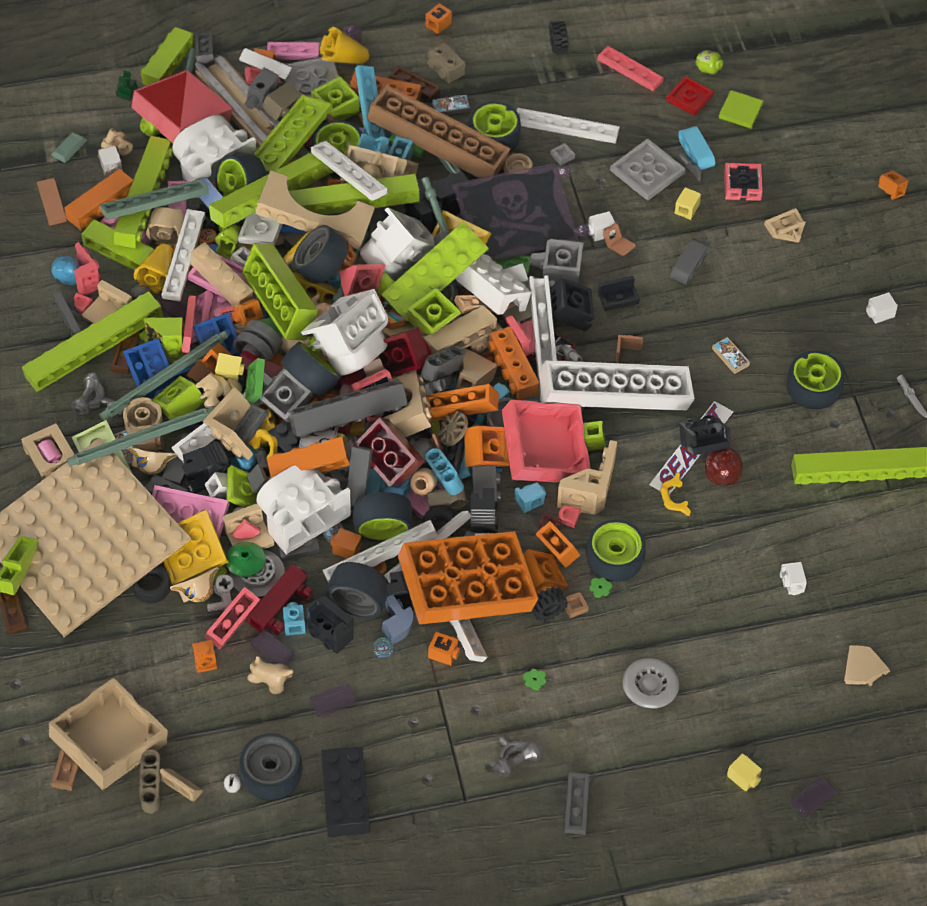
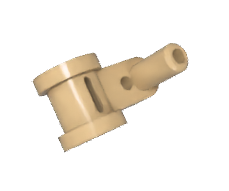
(119, 140)

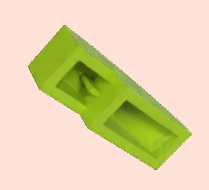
(17, 564)

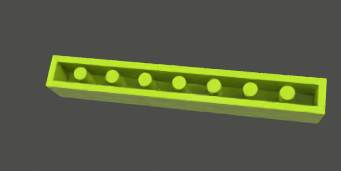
(147, 179)
(343, 197)
(245, 200)
(91, 341)
(859, 465)

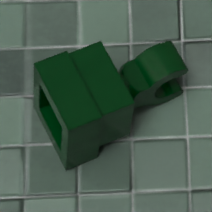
(126, 86)

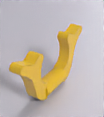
(262, 433)
(668, 503)

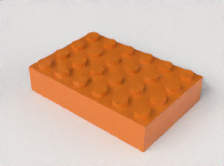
(467, 577)

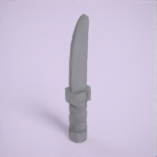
(910, 393)

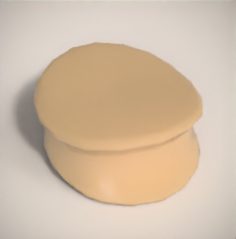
(517, 162)

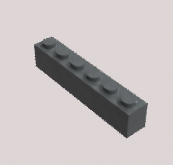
(347, 408)

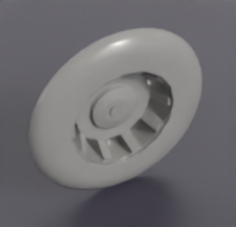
(261, 588)
(648, 690)

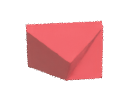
(361, 278)

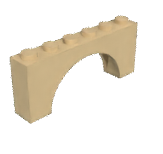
(280, 206)
(474, 368)

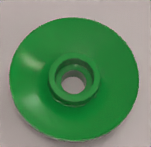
(245, 566)

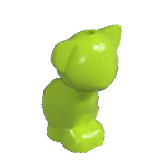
(227, 240)

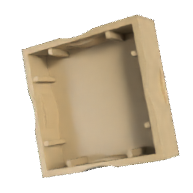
(107, 733)

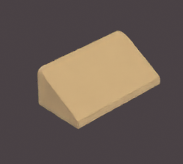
(180, 784)

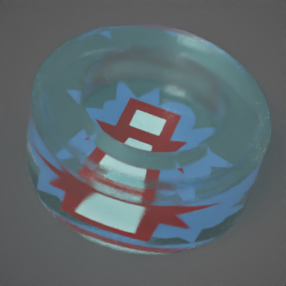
(383, 647)

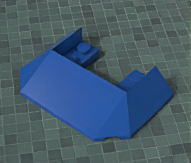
(150, 359)

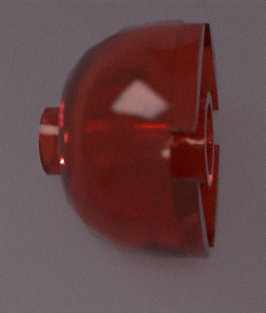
(723, 467)

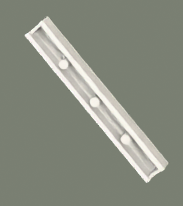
(542, 323)

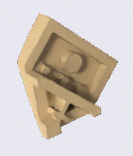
(786, 226)
(863, 666)

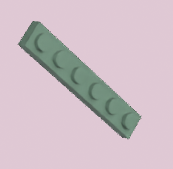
(153, 199)

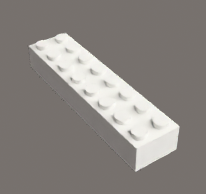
(616, 385)

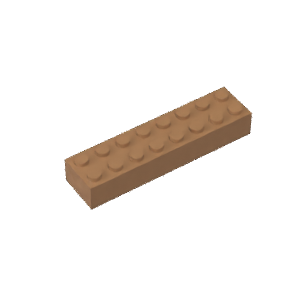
(437, 133)

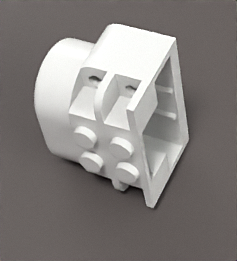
(205, 144)
(397, 243)
(351, 331)
(302, 506)

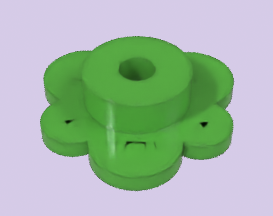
(601, 583)
(533, 675)

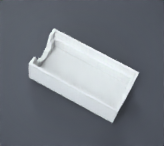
(494, 285)

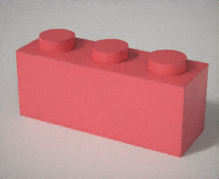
(232, 618)

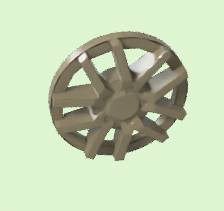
(449, 432)

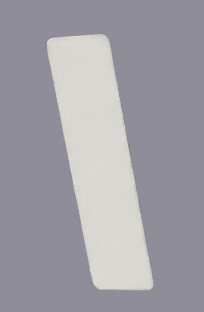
(261, 61)

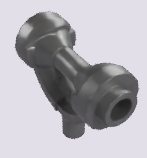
(92, 383)
(529, 751)

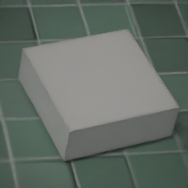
(562, 154)

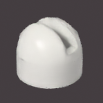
(236, 783)

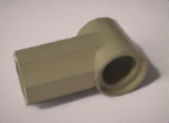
(441, 498)

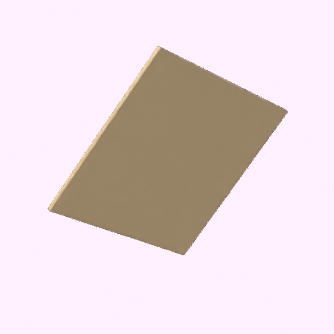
(93, 536)

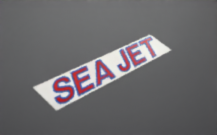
(682, 459)

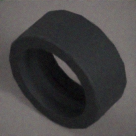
(158, 594)

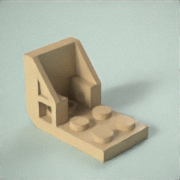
(388, 165)
(588, 496)

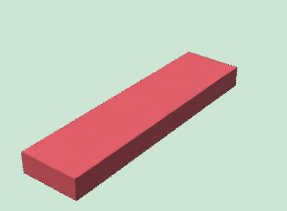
(630, 68)
(188, 324)

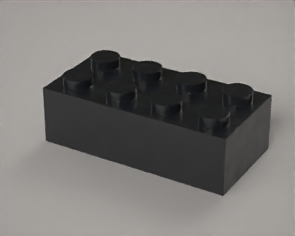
(345, 791)

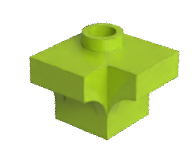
(594, 435)

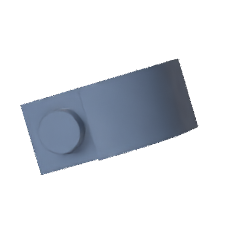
(399, 623)

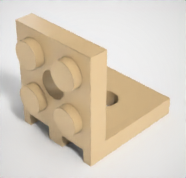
(223, 427)

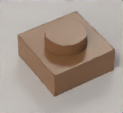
(576, 605)

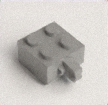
(560, 260)
(284, 393)

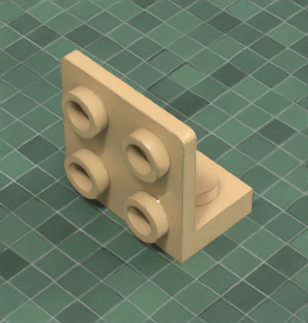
(109, 301)
(253, 515)

